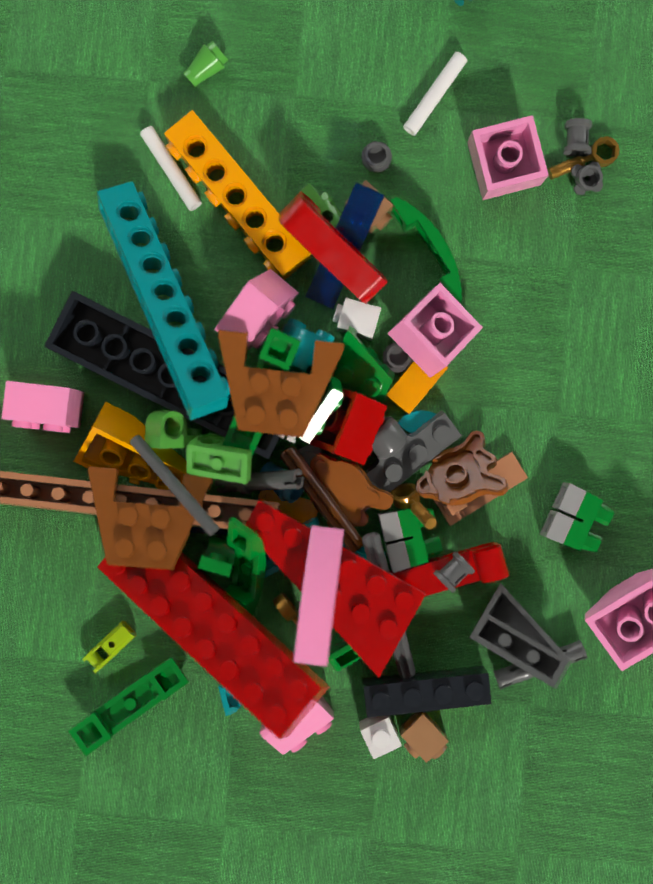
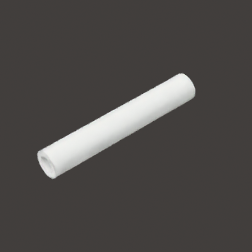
(435, 93)
(170, 168)

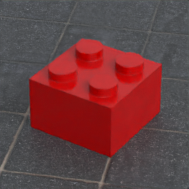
(352, 427)

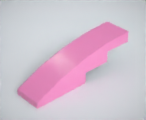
(319, 596)

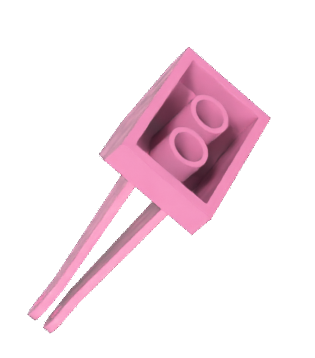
(625, 619)

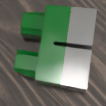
(579, 505)
(408, 551)

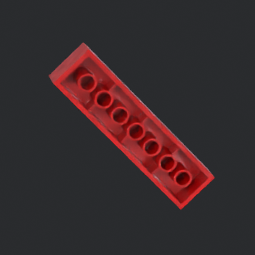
(224, 641)

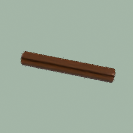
(322, 498)

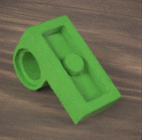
(176, 435)
(213, 460)

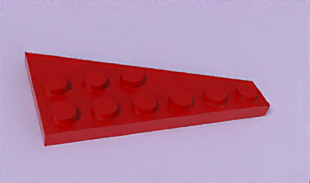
(370, 602)

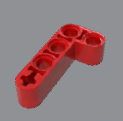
(331, 248)
(485, 559)

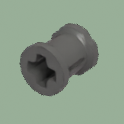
(577, 137)
(454, 572)

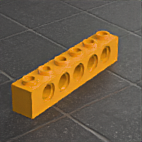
(192, 132)

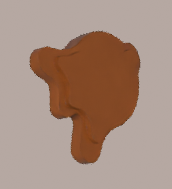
(462, 474)
(349, 488)

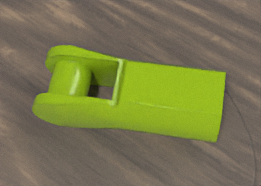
(112, 645)

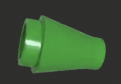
(205, 64)

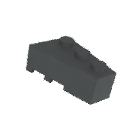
(519, 639)

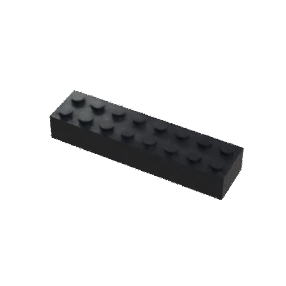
(132, 359)

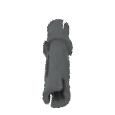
(264, 481)
(514, 674)

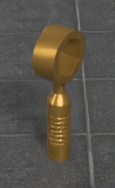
(566, 167)
(407, 497)
(286, 608)

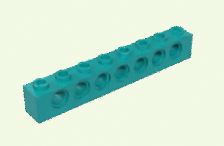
(198, 398)

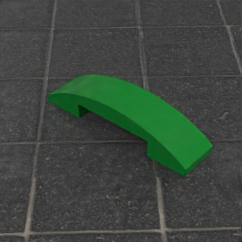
(410, 217)
(276, 355)
(248, 565)
(128, 705)

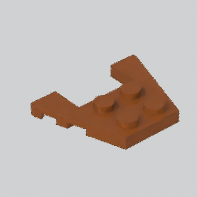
(271, 398)
(142, 532)

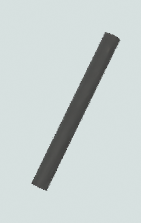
(174, 485)

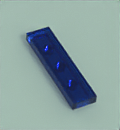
(354, 226)

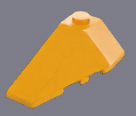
(110, 447)

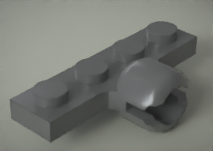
(403, 454)

